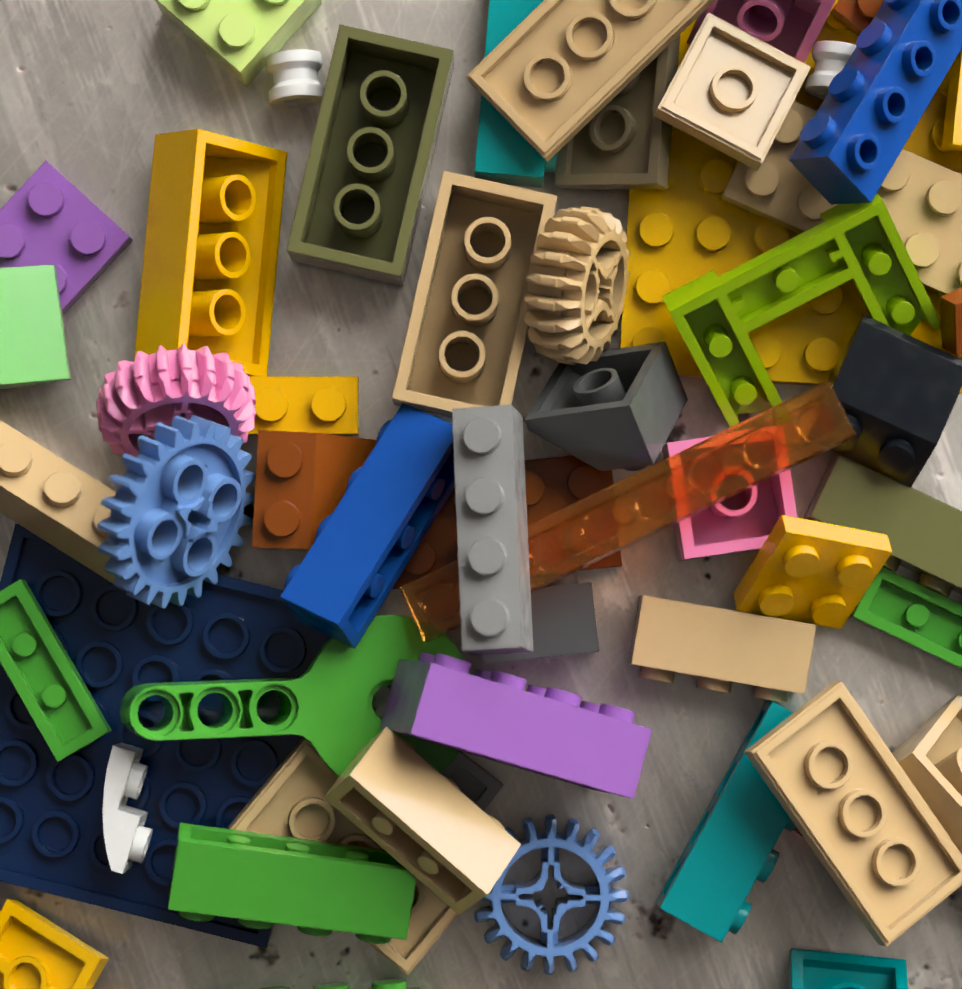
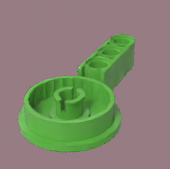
(324, 705)

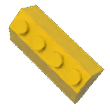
(211, 247)

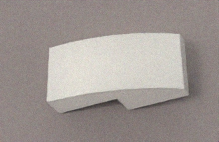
(124, 825)

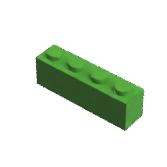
(290, 883)

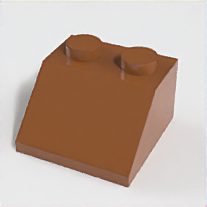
(300, 484)

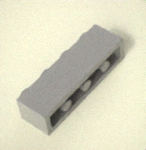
(492, 530)

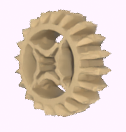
(577, 285)

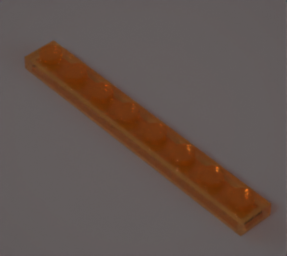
(653, 499)

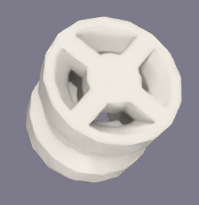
(829, 60)
(295, 78)

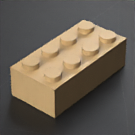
(469, 296)

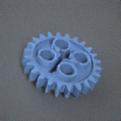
(176, 511)

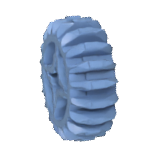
(576, 896)

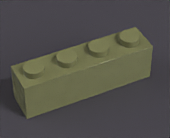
(920, 529)

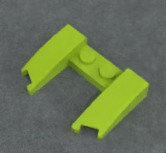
(850, 244)

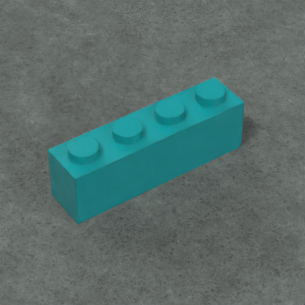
(501, 150)
(729, 844)

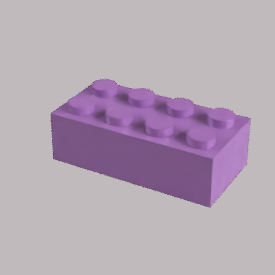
(519, 728)

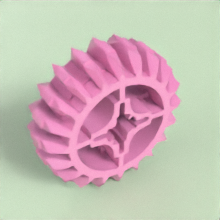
(170, 386)

